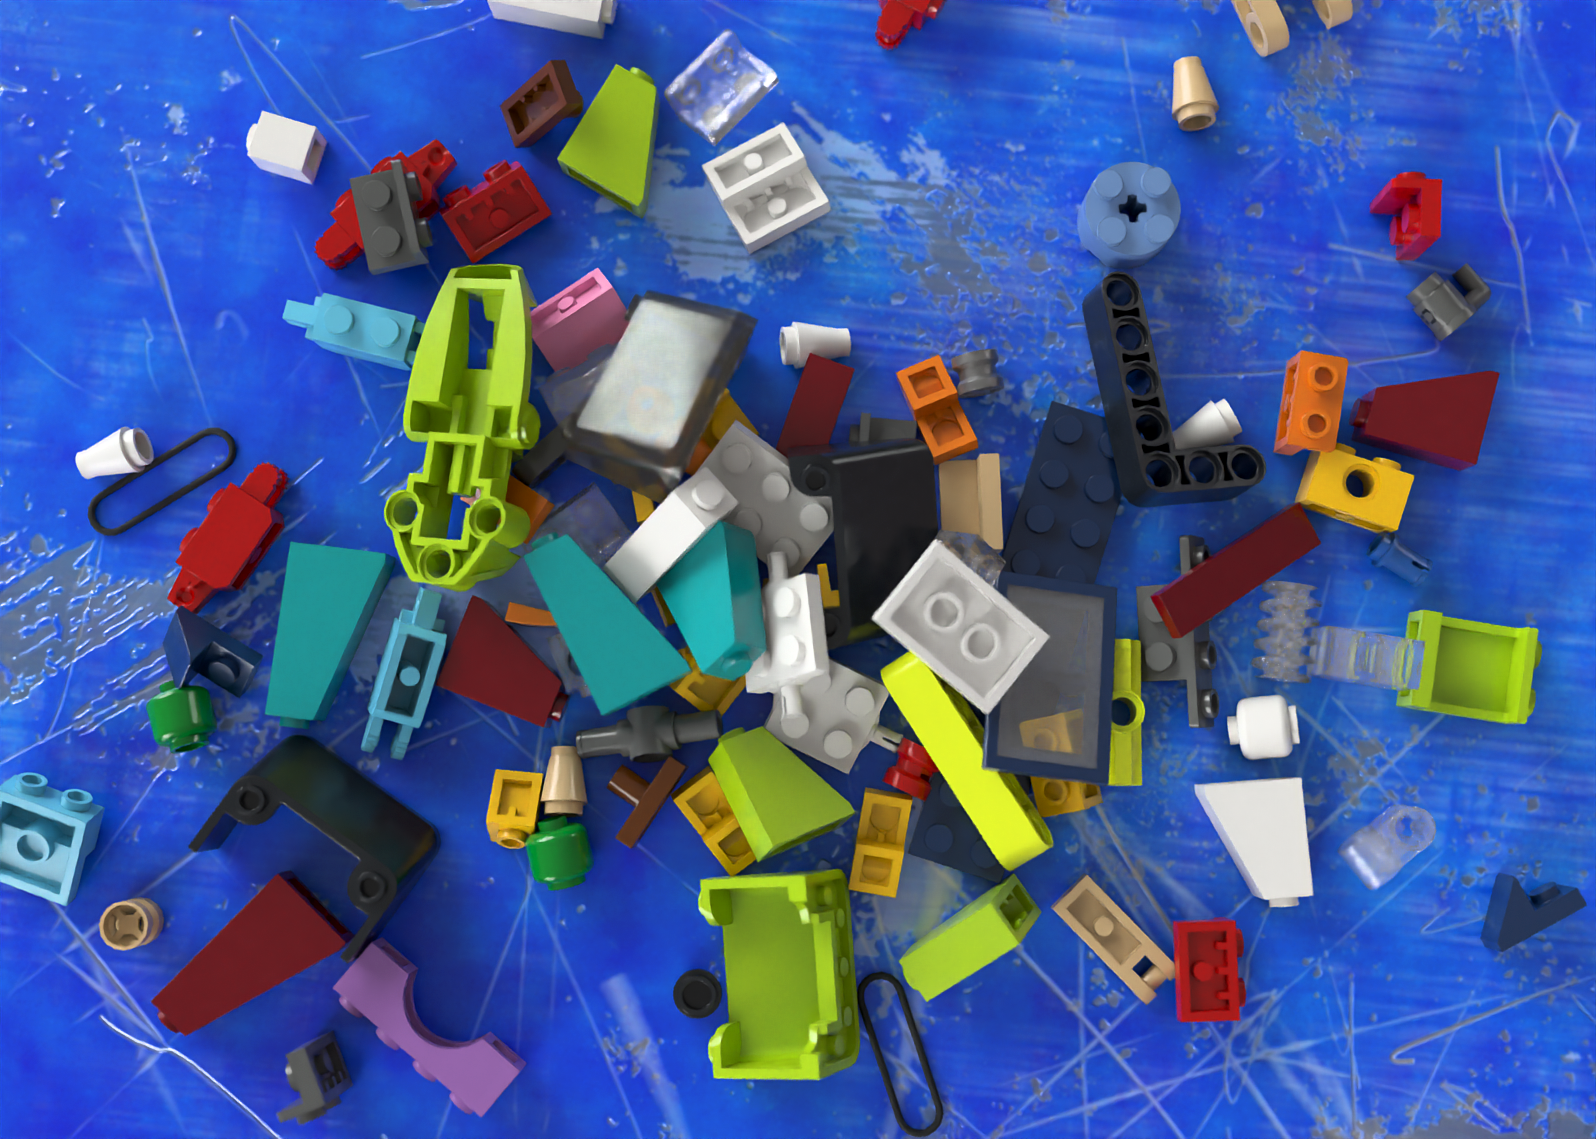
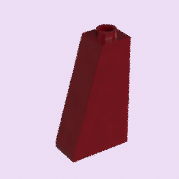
(259, 949)

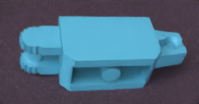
(359, 329)
(406, 673)

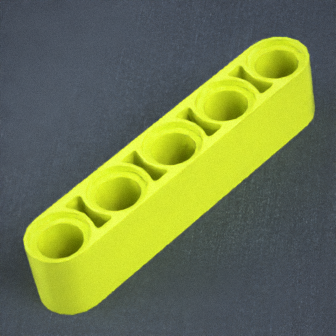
(956, 746)

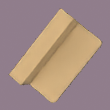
(972, 498)

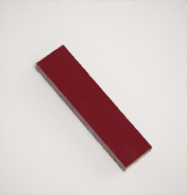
(1235, 570)

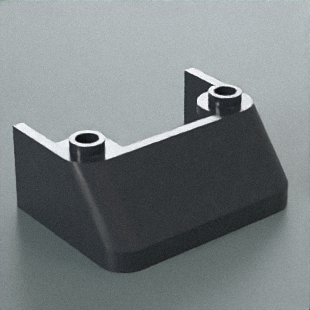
(346, 807)

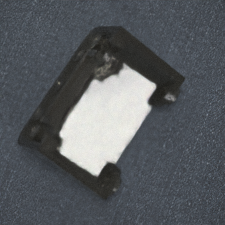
(659, 392)

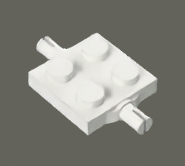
(792, 635)
(838, 717)

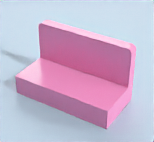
(578, 321)

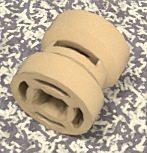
(122, 929)

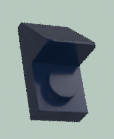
(202, 648)
(1515, 917)

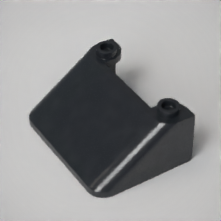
(880, 522)

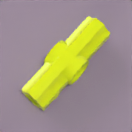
(1127, 740)

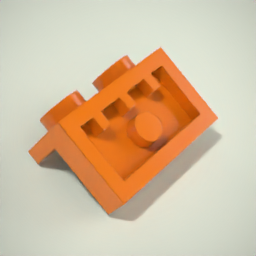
(1311, 403)

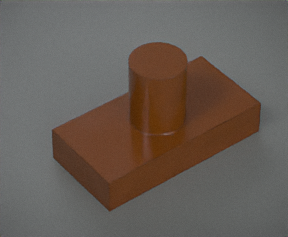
(541, 104)
(644, 796)

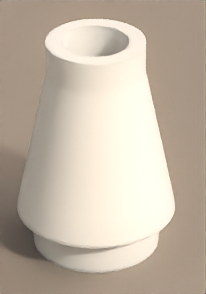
(803, 338)
(1208, 427)
(118, 453)

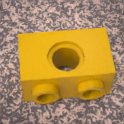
(1383, 495)

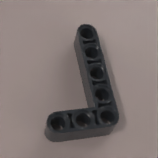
(1147, 411)

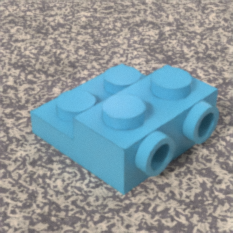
(45, 836)

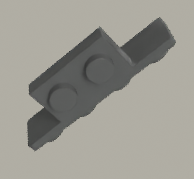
(1184, 657)

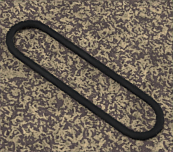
(209, 431)
(919, 1048)

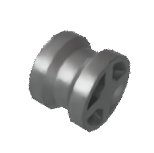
(977, 373)

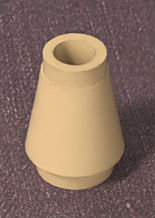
(1193, 97)
(564, 784)

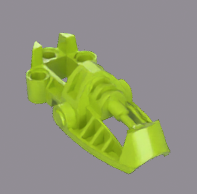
(472, 430)

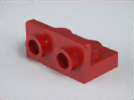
(493, 209)
(1417, 210)
(1208, 970)

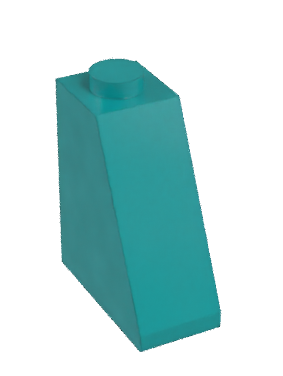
(719, 601)

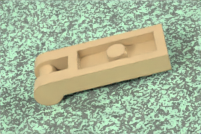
(1113, 937)

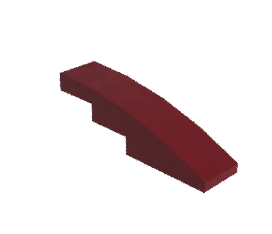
(815, 404)

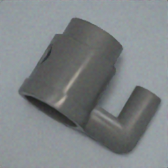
(1443, 305)

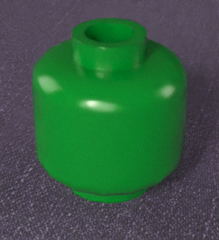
(181, 717)
(559, 853)

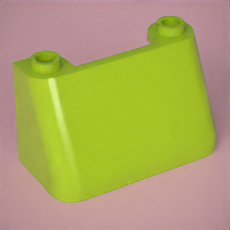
(784, 975)

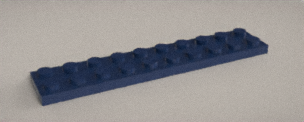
(1056, 535)

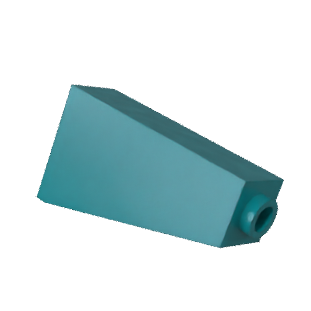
(320, 625)
(605, 632)

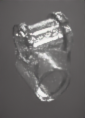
(1380, 850)

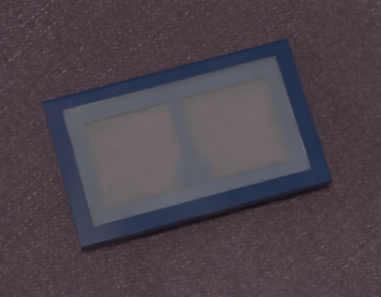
(1060, 706)

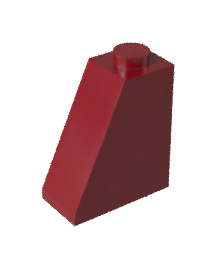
(1428, 419)
(501, 668)

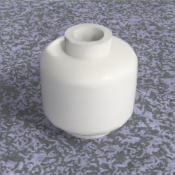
(1264, 727)

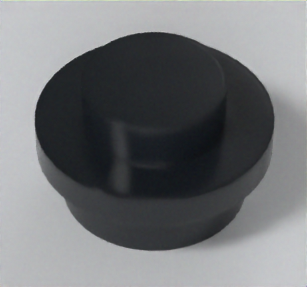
(697, 993)

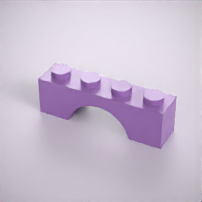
(382, 990)

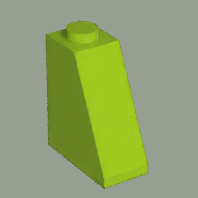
(617, 140)
(774, 792)
(970, 938)

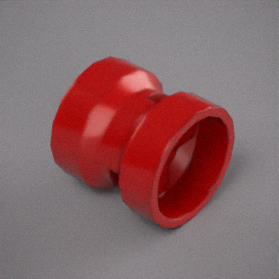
(912, 770)

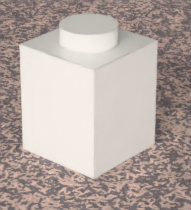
(286, 147)

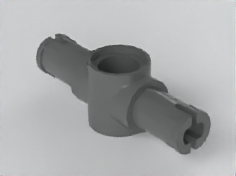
(649, 734)

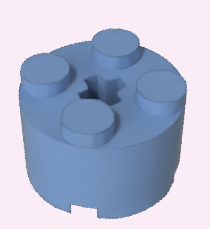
(1147, 196)

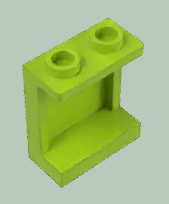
(1473, 668)

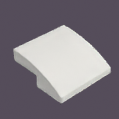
(766, 188)

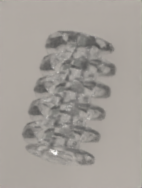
(1285, 632)

